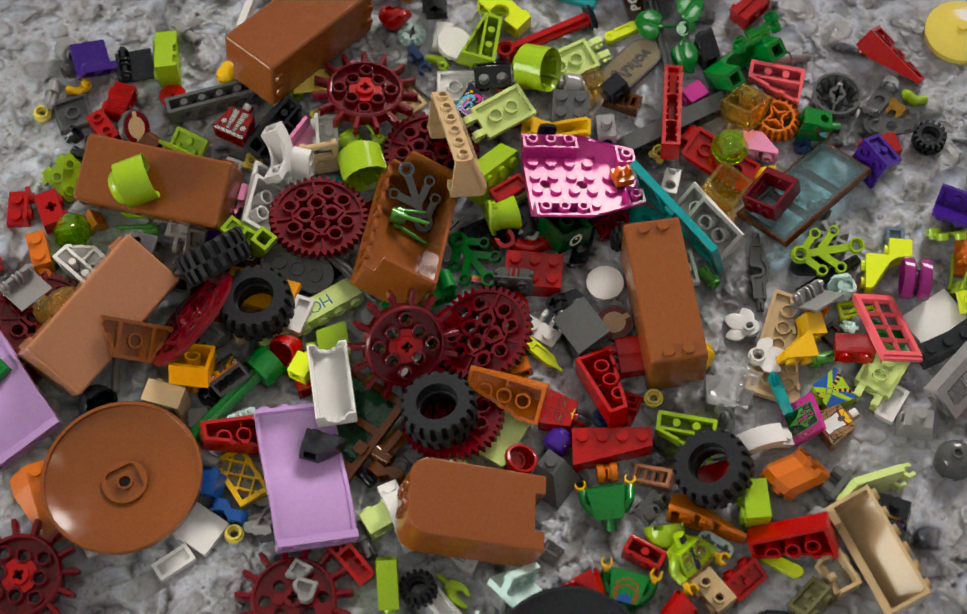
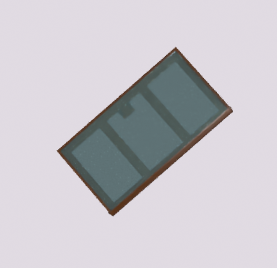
(824, 180)

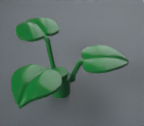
(686, 54)

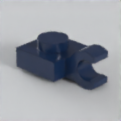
(416, 57)

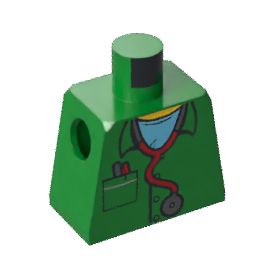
(816, 124)

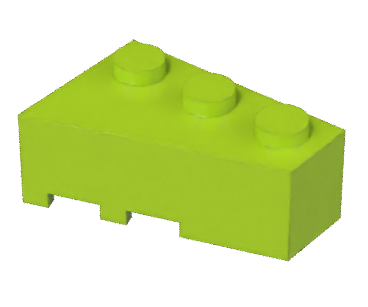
(483, 42)
(167, 58)
(496, 168)
(677, 426)

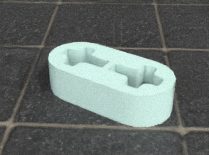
(717, 542)

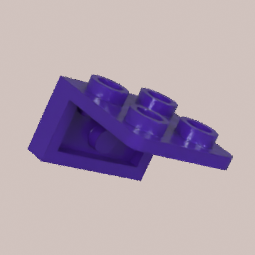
(951, 206)

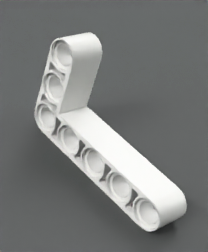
(302, 164)

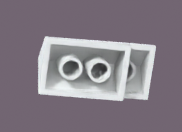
(259, 198)
(711, 220)

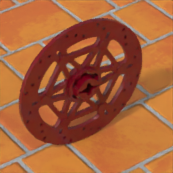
(192, 319)

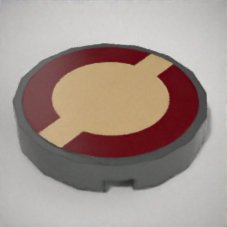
(133, 125)
(617, 320)

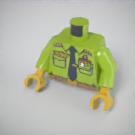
(689, 558)

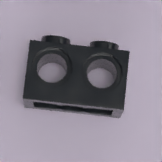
(492, 70)

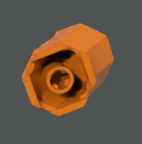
(794, 474)

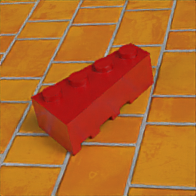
(602, 382)
(229, 435)
(608, 445)
(794, 537)

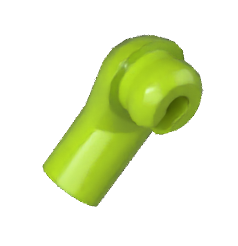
(912, 99)

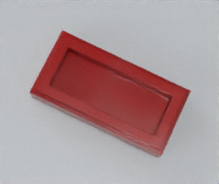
(511, 186)

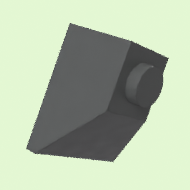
(559, 478)

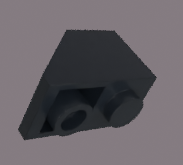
(707, 48)
(320, 446)

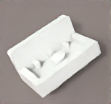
(324, 130)

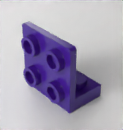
(92, 59)
(876, 155)

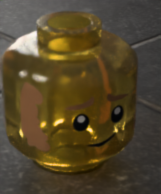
(593, 79)

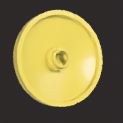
(947, 32)

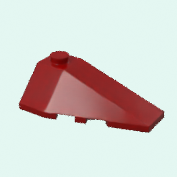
(879, 47)

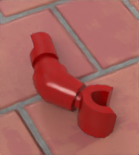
(521, 244)

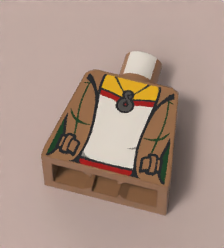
(839, 425)

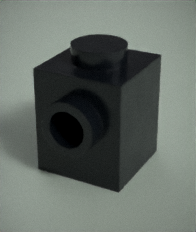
(615, 89)

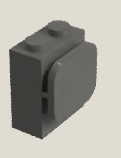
(582, 327)

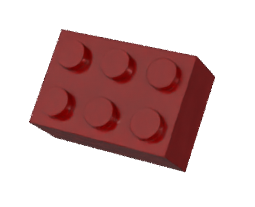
(546, 269)

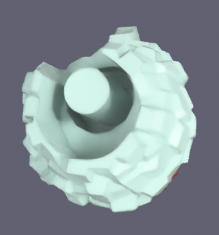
(843, 284)

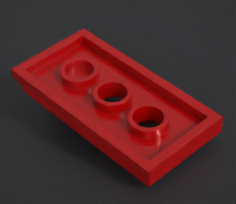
(698, 152)

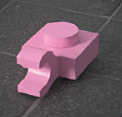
(241, 199)

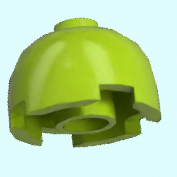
(662, 534)

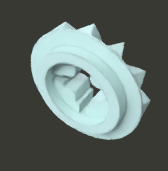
(417, 38)
(242, 412)

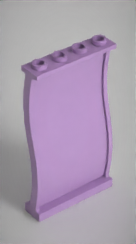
(24, 411)
(306, 498)

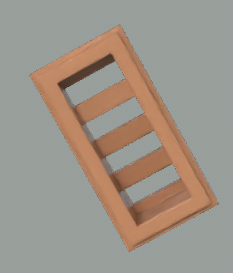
(660, 485)

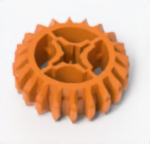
(778, 115)

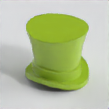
(502, 214)

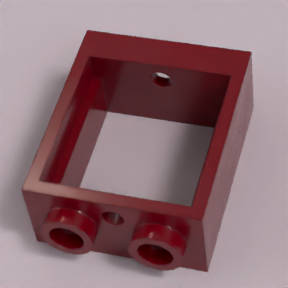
(778, 180)

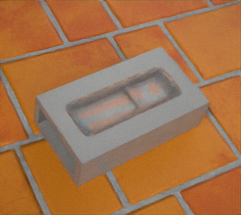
(949, 386)

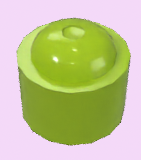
(537, 67)
(361, 164)
(130, 182)

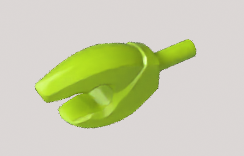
(454, 587)

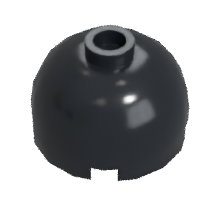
(95, 396)

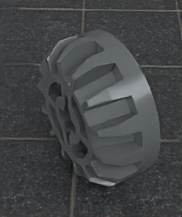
(840, 85)

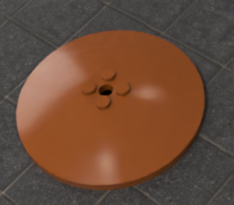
(117, 444)

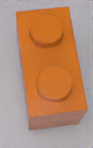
(40, 250)

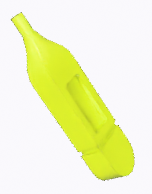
(620, 33)
(543, 354)
(783, 566)

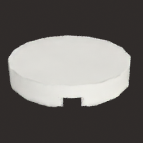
(451, 42)
(604, 283)

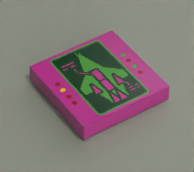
(805, 421)

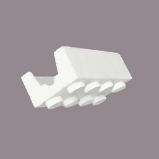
(332, 385)

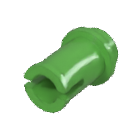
(711, 280)
(823, 358)

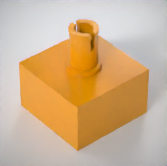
(193, 367)

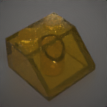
(745, 107)
(727, 187)

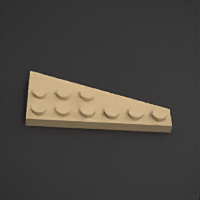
(781, 327)

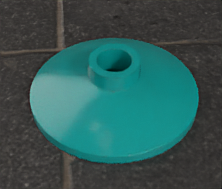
(643, 213)

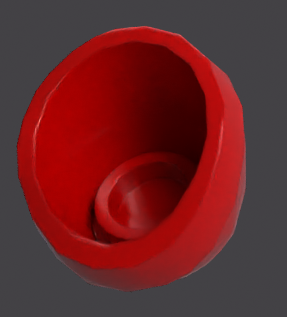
(285, 347)
(520, 458)

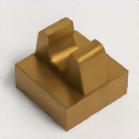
(895, 105)

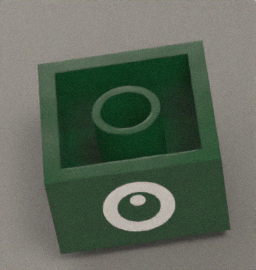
(565, 232)

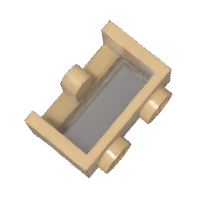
(838, 574)

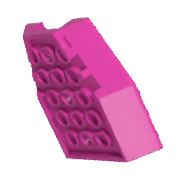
(572, 162)

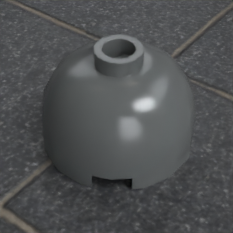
(951, 460)

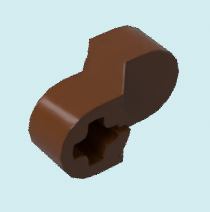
(385, 474)

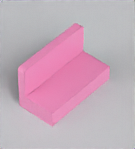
(302, 133)

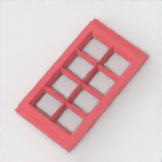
(913, 355)

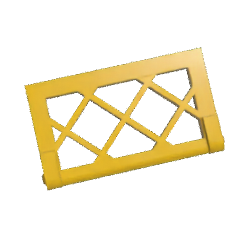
(233, 489)

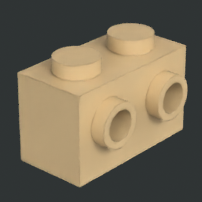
(713, 592)

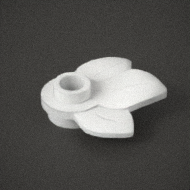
(739, 324)
(767, 353)

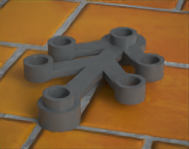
(416, 200)

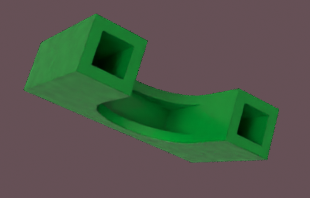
(727, 72)

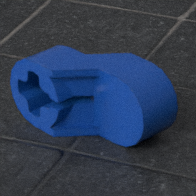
(223, 507)

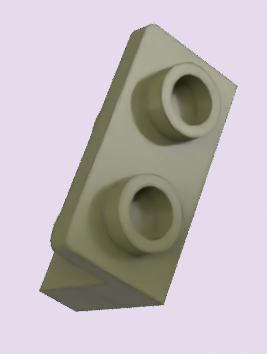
(812, 598)

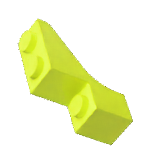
(876, 265)

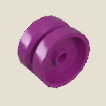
(915, 278)

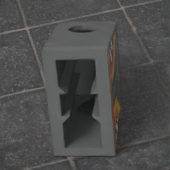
(227, 375)

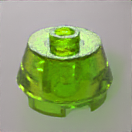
(730, 146)
(72, 229)

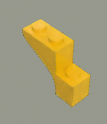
(575, 126)
(804, 349)

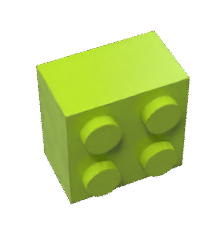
(755, 505)

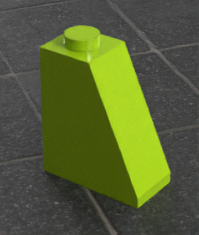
(388, 583)

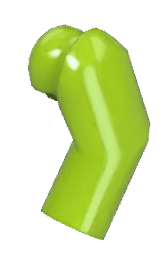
(439, 61)

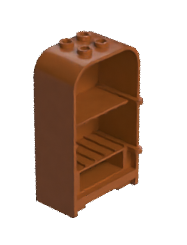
(470, 512)

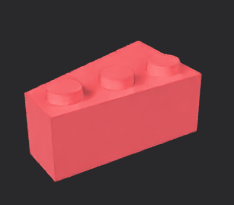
(777, 80)

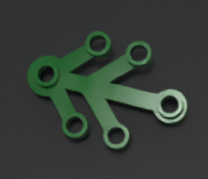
(762, 33)
(471, 257)

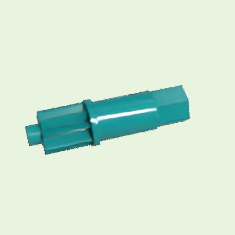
(780, 394)

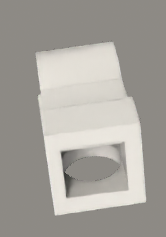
(671, 182)

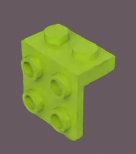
(186, 142)
(63, 176)

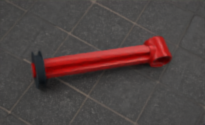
(506, 50)

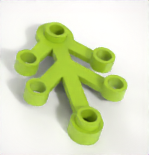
(936, 234)
(824, 251)

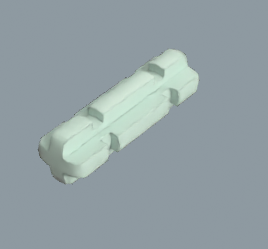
(848, 326)

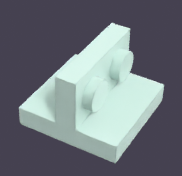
(516, 583)

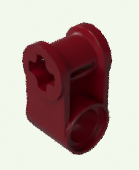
(605, 224)

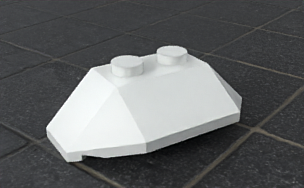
(77, 260)

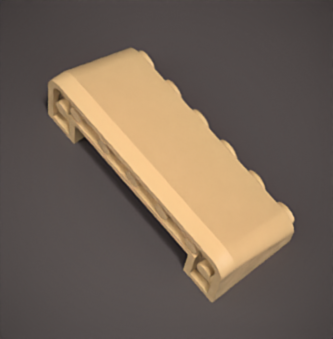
(447, 123)
(879, 551)

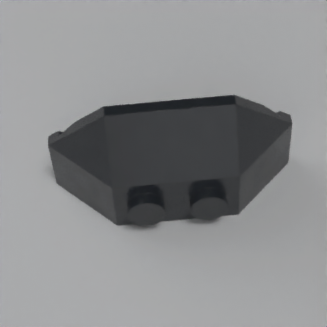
(287, 111)

